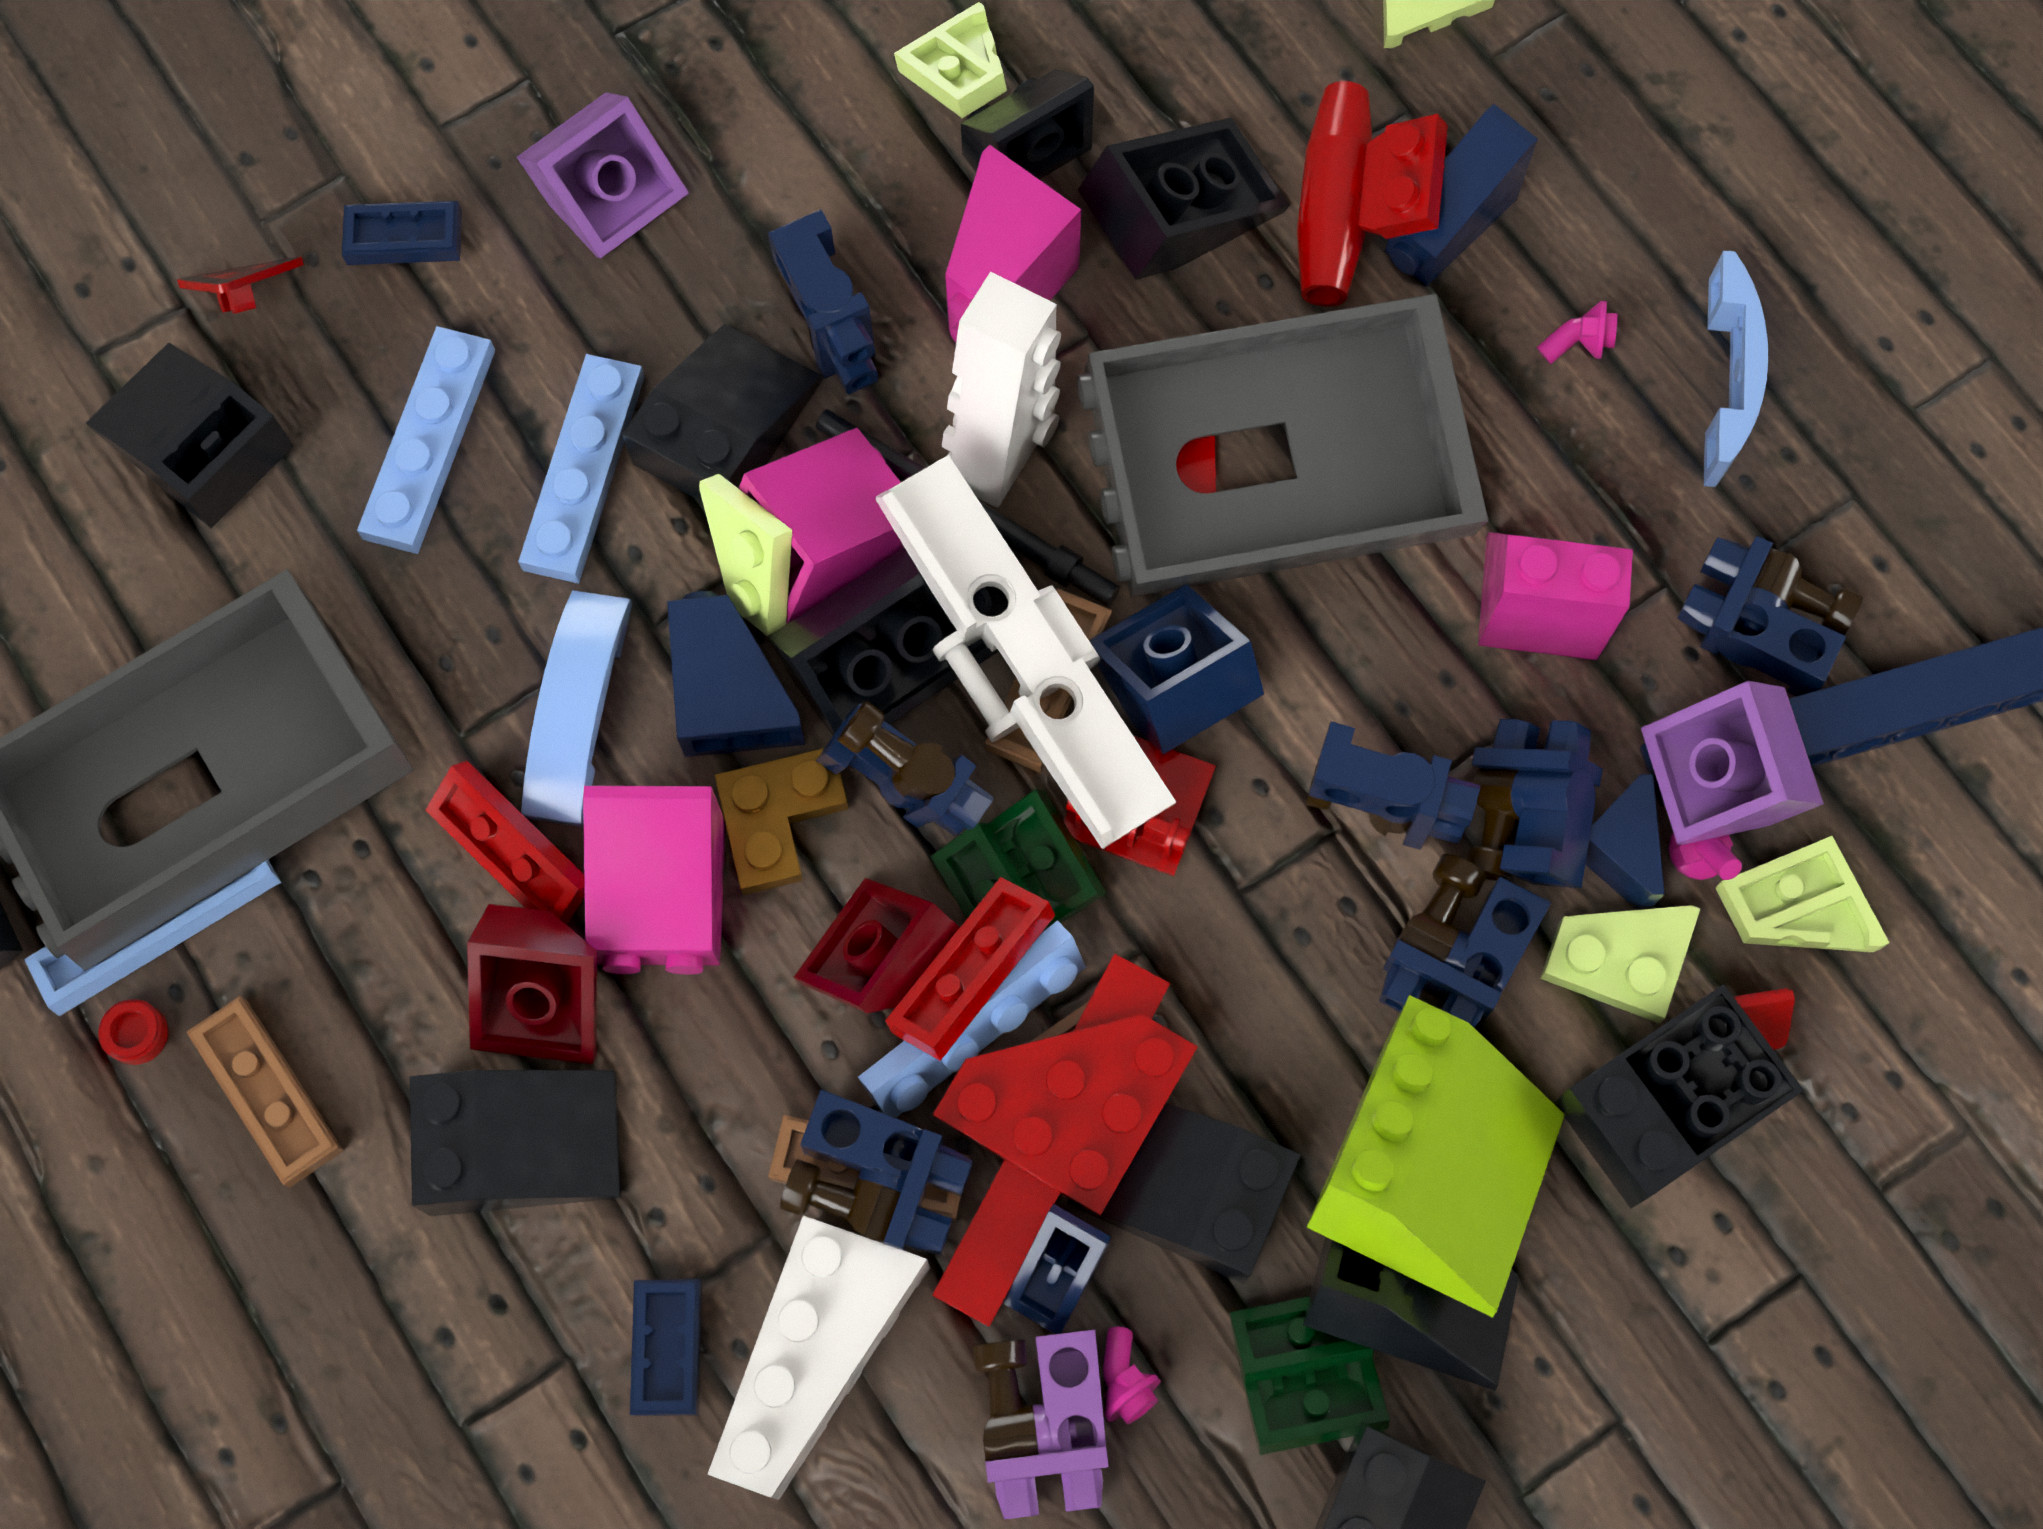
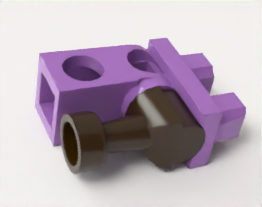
(1050, 1437)

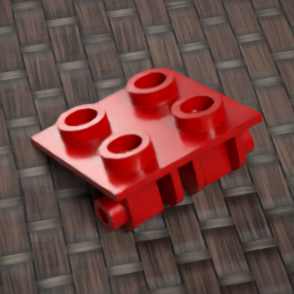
(1164, 837)

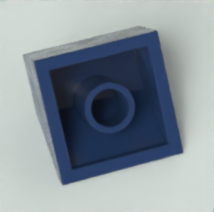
(1178, 667)

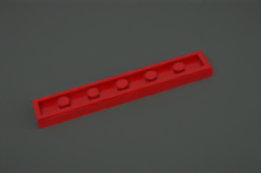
(1018, 1202)

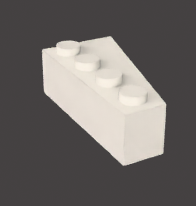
(1002, 386)
(818, 1334)

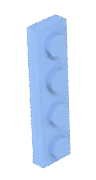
(426, 440)
(581, 469)
(68, 985)
(908, 1074)

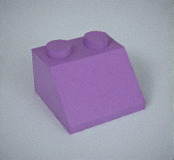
(603, 173)
(1731, 763)

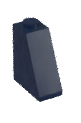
(1477, 188)
(724, 683)

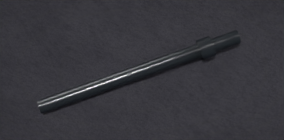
(1059, 563)

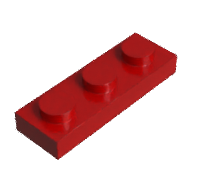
(506, 843)
(970, 968)

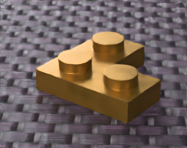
(763, 803)

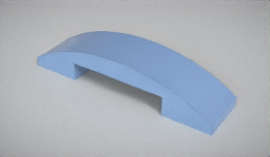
(1738, 310)
(572, 706)

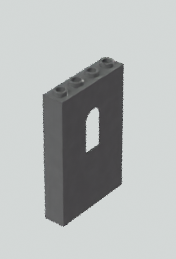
(1367, 429)
(272, 720)

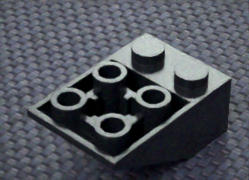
(192, 433)
(1677, 1096)
(1407, 1319)

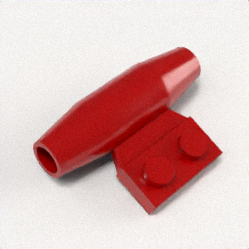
(1362, 186)

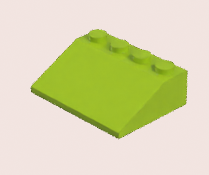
(1441, 1159)

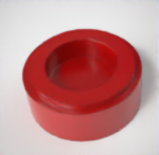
(133, 1032)

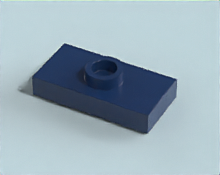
(401, 232)
(666, 1347)

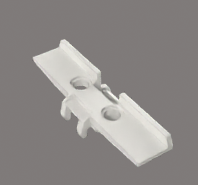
(1040, 640)

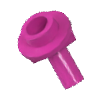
(1594, 330)
(1705, 858)
(1128, 1389)

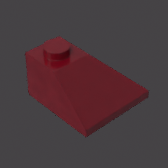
(876, 947)
(531, 986)

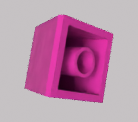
(1013, 230)
(833, 514)
(1552, 595)
(653, 877)

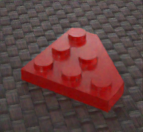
(1070, 1103)

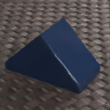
(1627, 846)
(1057, 1269)

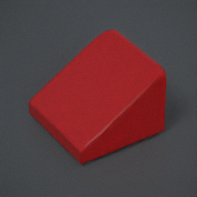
(1770, 1014)

